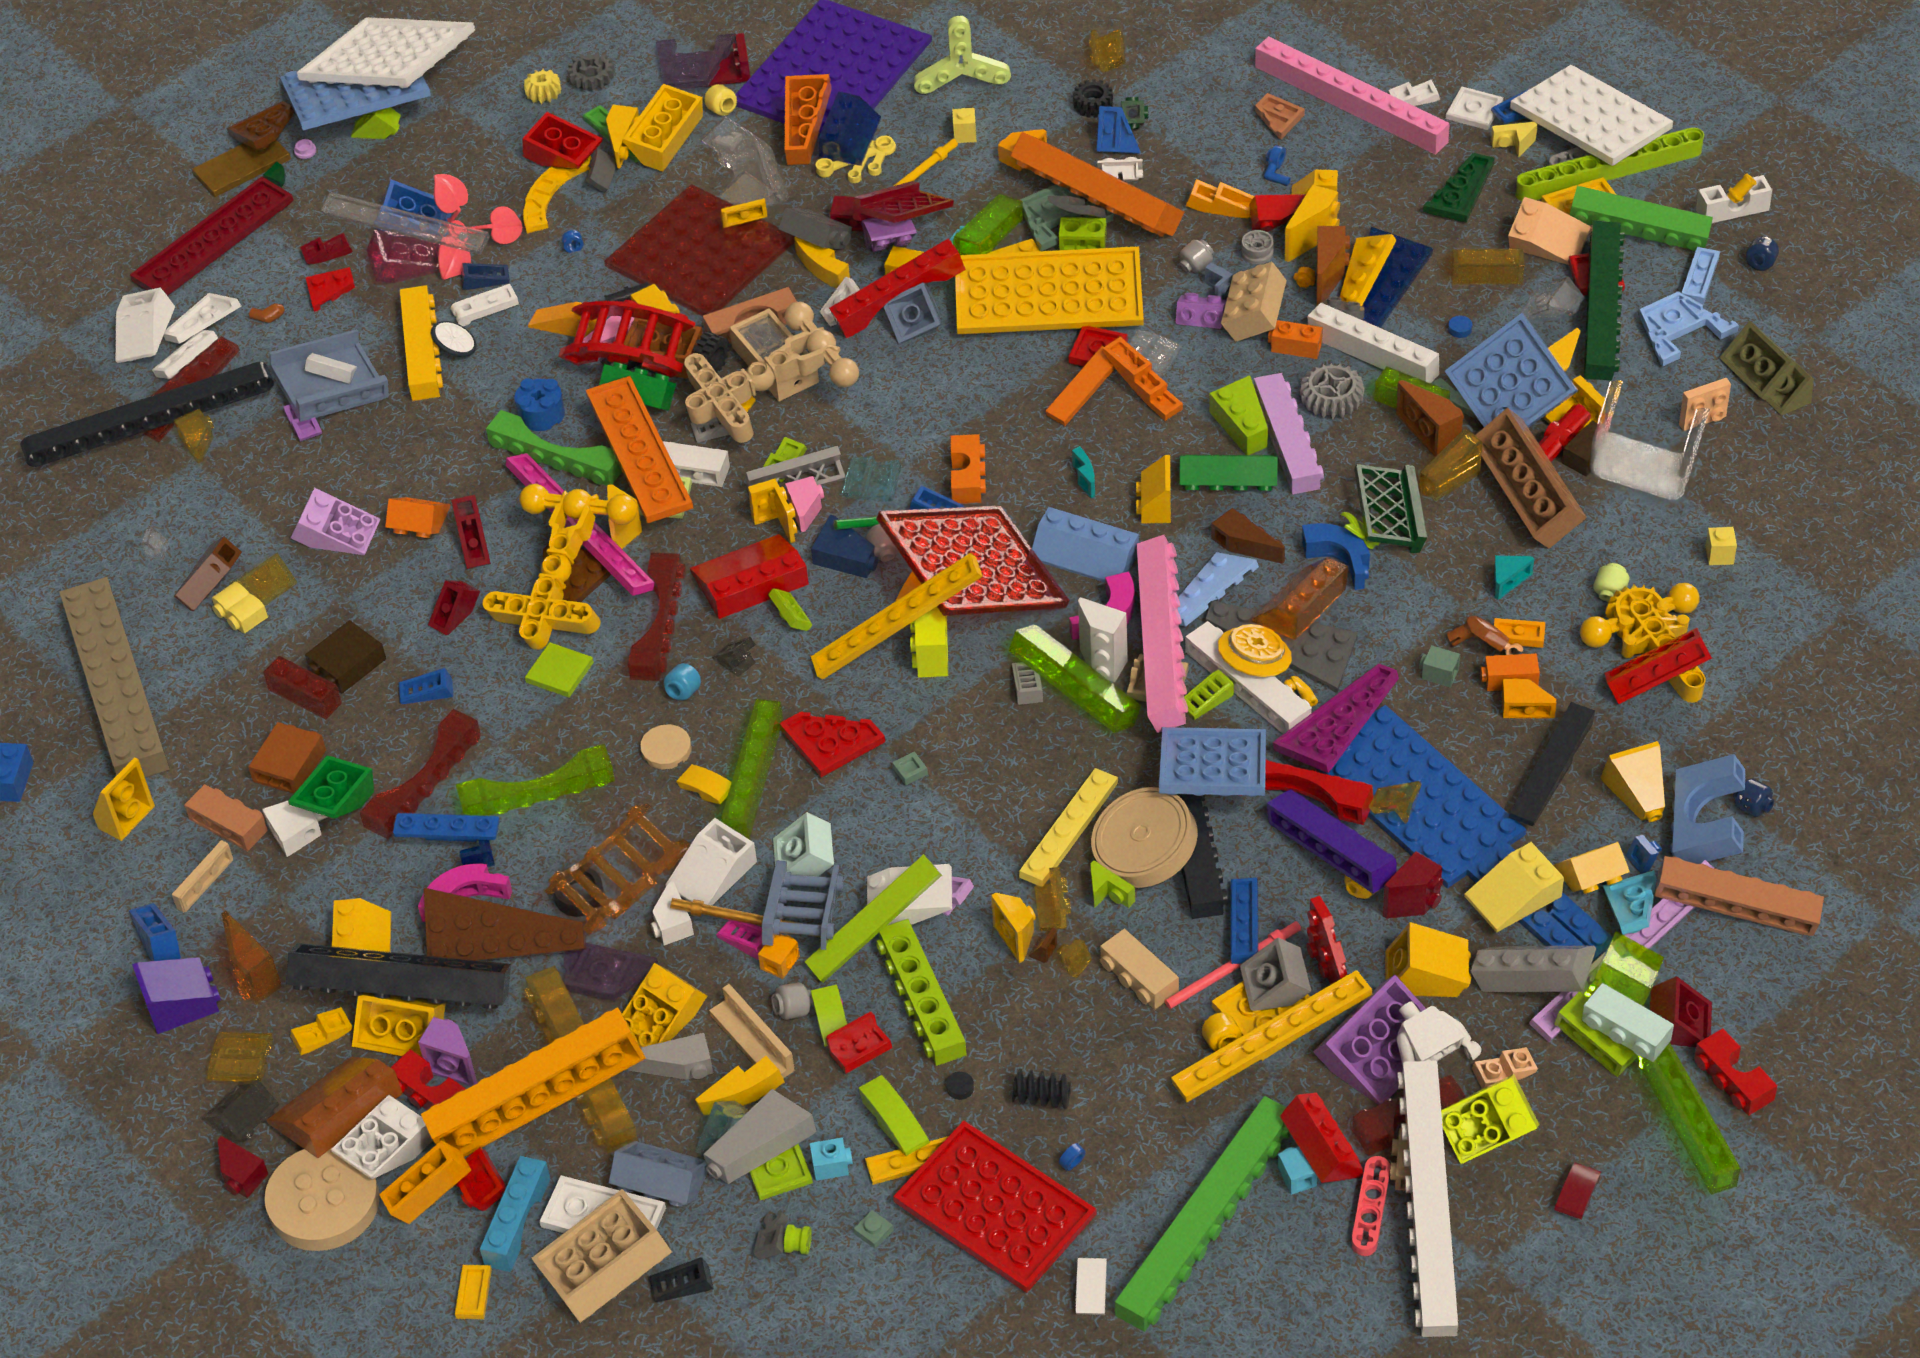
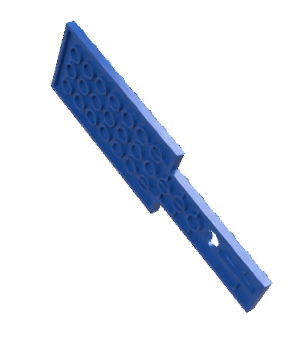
(1452, 820)

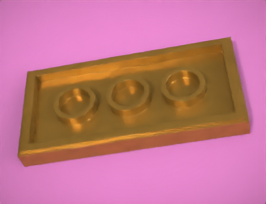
(238, 166)

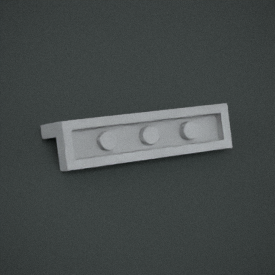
(799, 465)

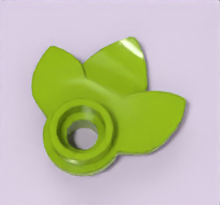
(1358, 529)

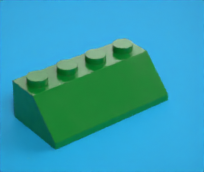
(1229, 470)

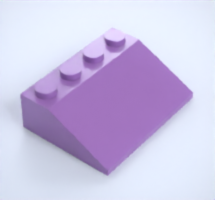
(1365, 1044)

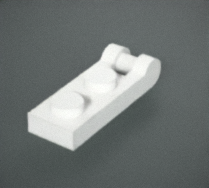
(484, 304)

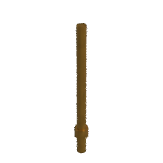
(698, 908)

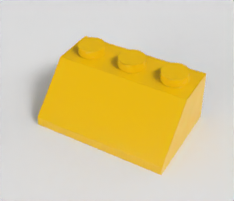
(361, 925)
(392, 1023)

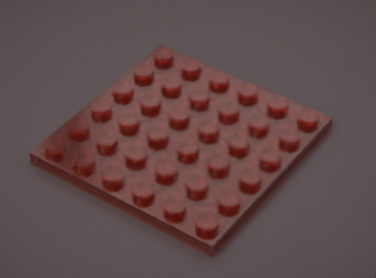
(694, 255)
(1010, 568)

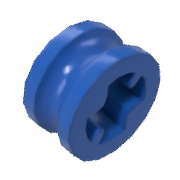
(567, 238)

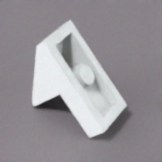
(844, 290)

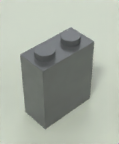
(815, 228)

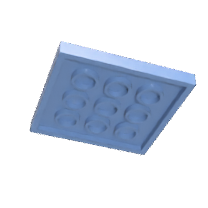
(1511, 372)
(1213, 761)

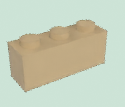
(1139, 969)

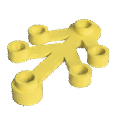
(881, 147)

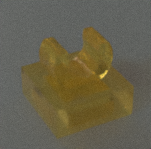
(1075, 957)

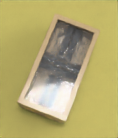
(759, 338)

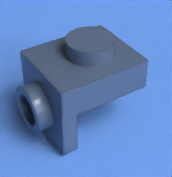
(1219, 279)

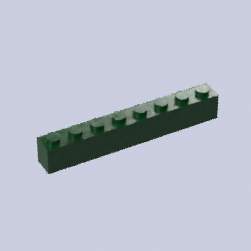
(1602, 301)

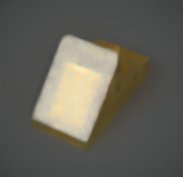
(1396, 798)

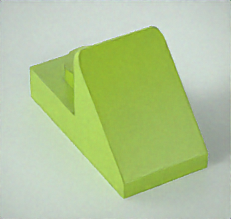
(1107, 883)

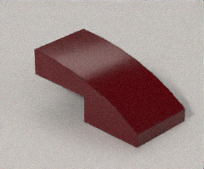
(320, 251)
(1577, 1190)

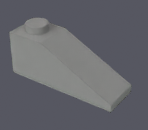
(677, 1058)

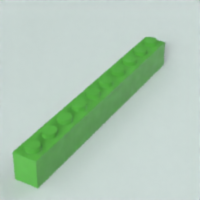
(1203, 1216)

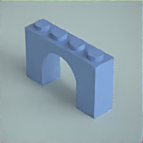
(1693, 789)

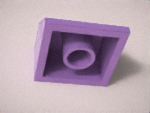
(447, 1052)

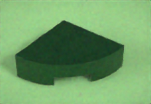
(276, 174)

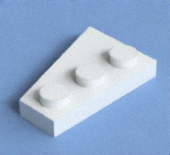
(200, 316)

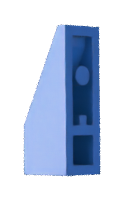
(155, 933)

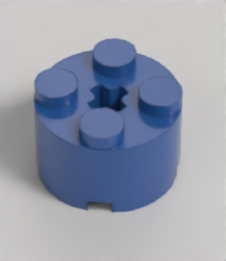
(539, 403)

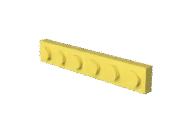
(1068, 827)

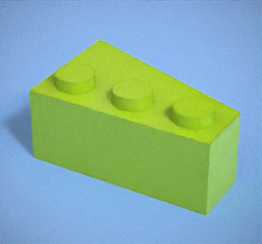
(1240, 415)

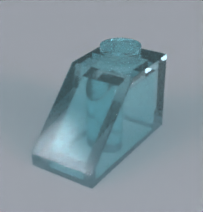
(721, 1119)

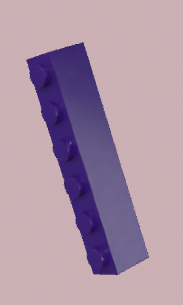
(1331, 840)

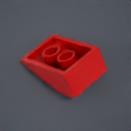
(558, 143)

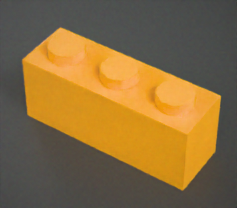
(425, 1182)

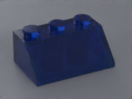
(848, 129)

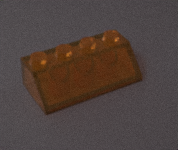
(1304, 598)

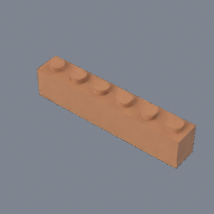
(1739, 896)

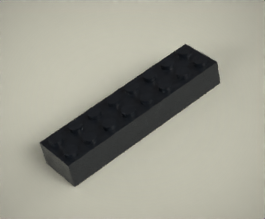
(398, 974)

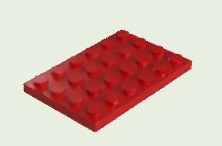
(995, 1206)

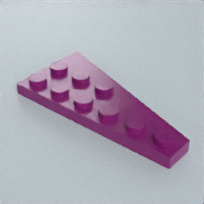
(1333, 726)

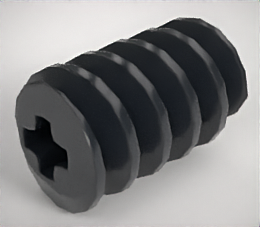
(1041, 1088)

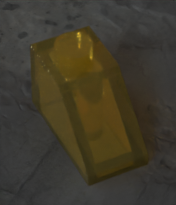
(195, 433)

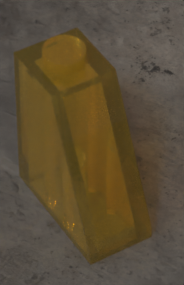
(1452, 466)

